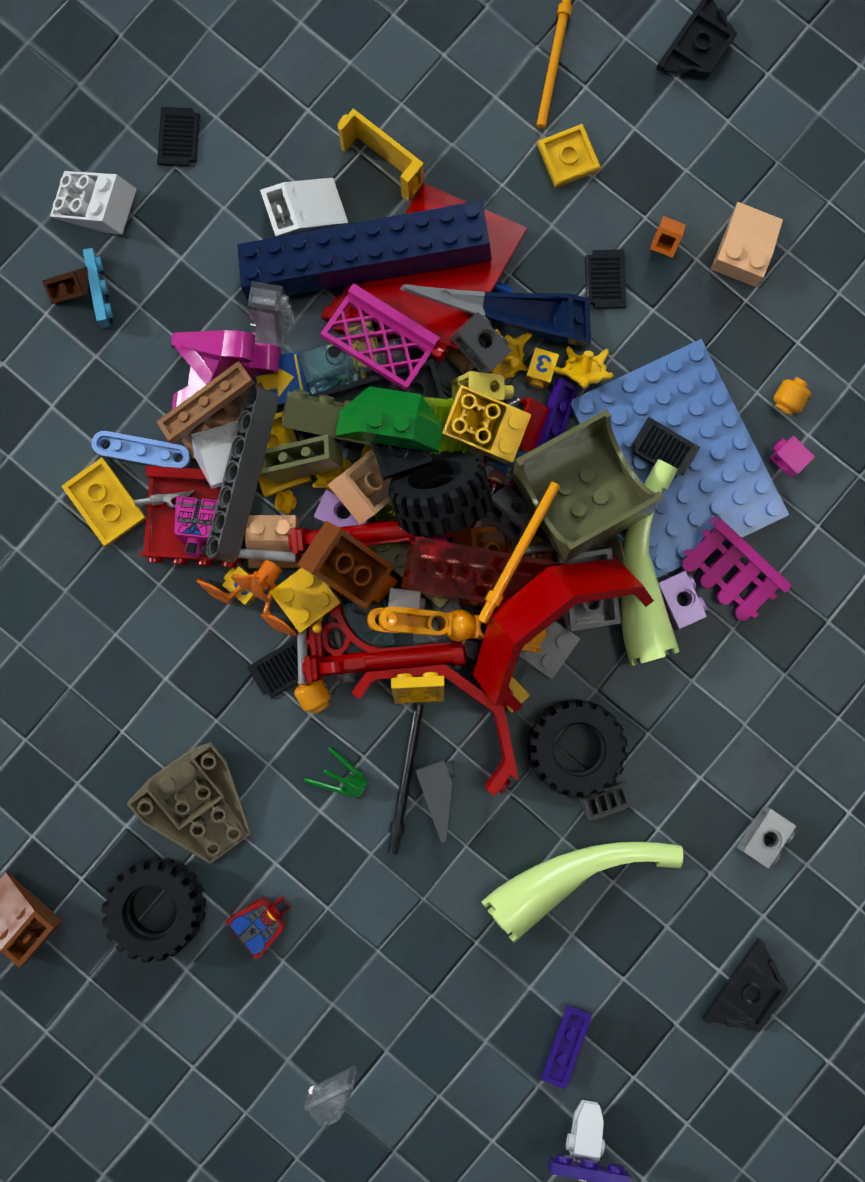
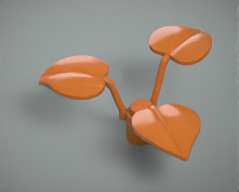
(254, 583)

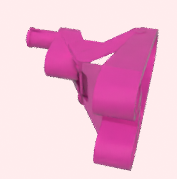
(215, 351)

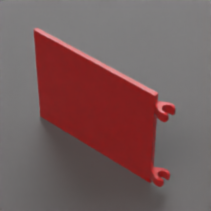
(481, 276)

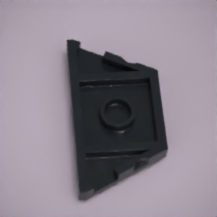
(699, 42)
(749, 993)

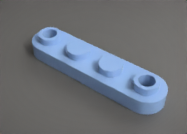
(140, 450)

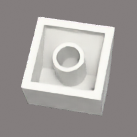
(213, 450)

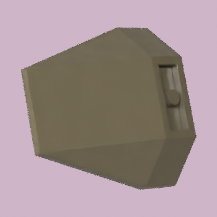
(194, 804)

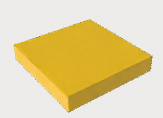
(568, 155)

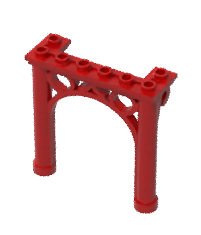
(376, 658)

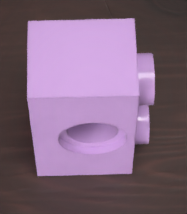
(329, 509)
(682, 615)

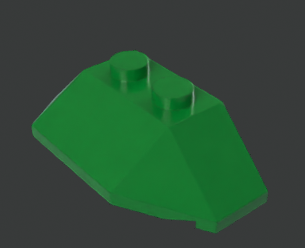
(390, 419)

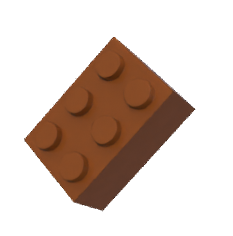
(345, 565)

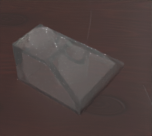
(330, 1097)

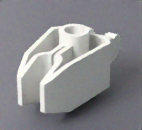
(586, 1133)

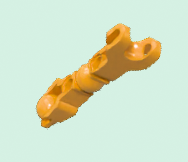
(457, 625)

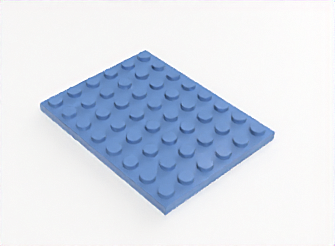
(727, 471)

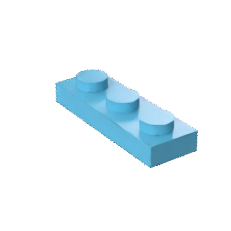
(98, 288)

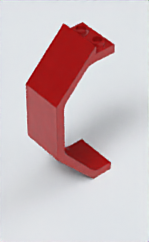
(537, 608)
(499, 779)

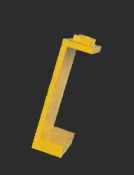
(357, 126)

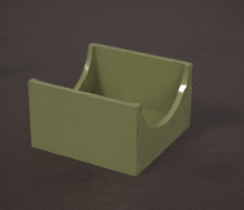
(596, 491)

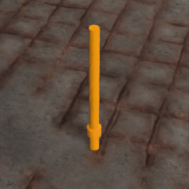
(563, 13)
(495, 597)

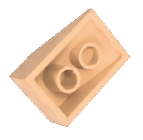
(747, 245)

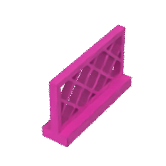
(387, 318)

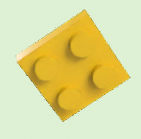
(304, 599)

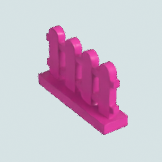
(730, 557)

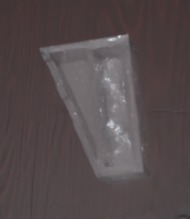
(270, 314)

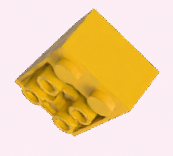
(486, 424)

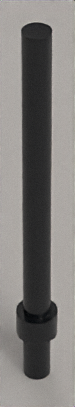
(397, 827)

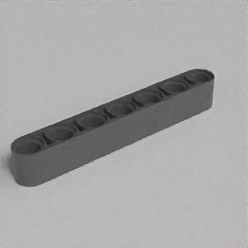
(242, 474)

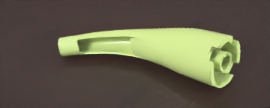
(646, 629)
(538, 890)

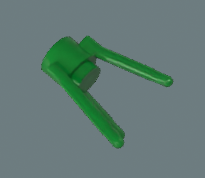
(353, 784)

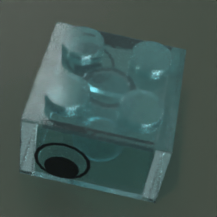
(327, 368)

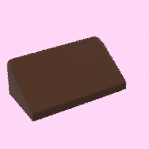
(67, 285)

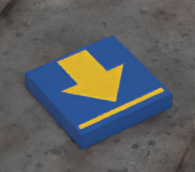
(287, 379)

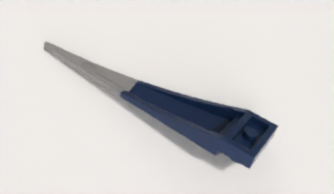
(546, 315)

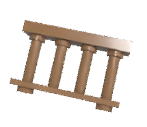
(205, 403)

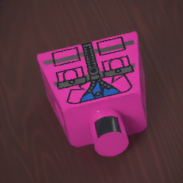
(193, 522)

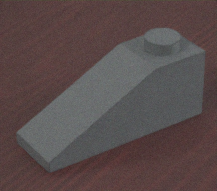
(437, 789)

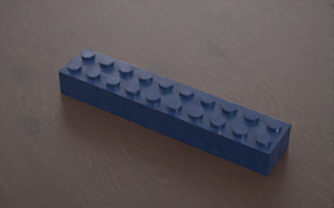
(368, 250)

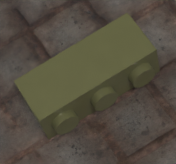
(302, 459)

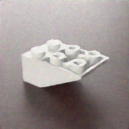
(94, 201)
(303, 206)

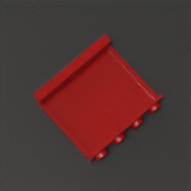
(160, 519)

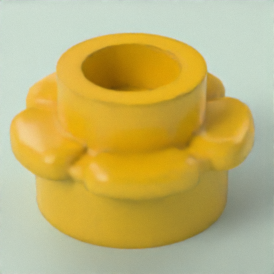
(285, 501)

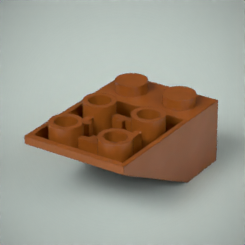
(23, 921)

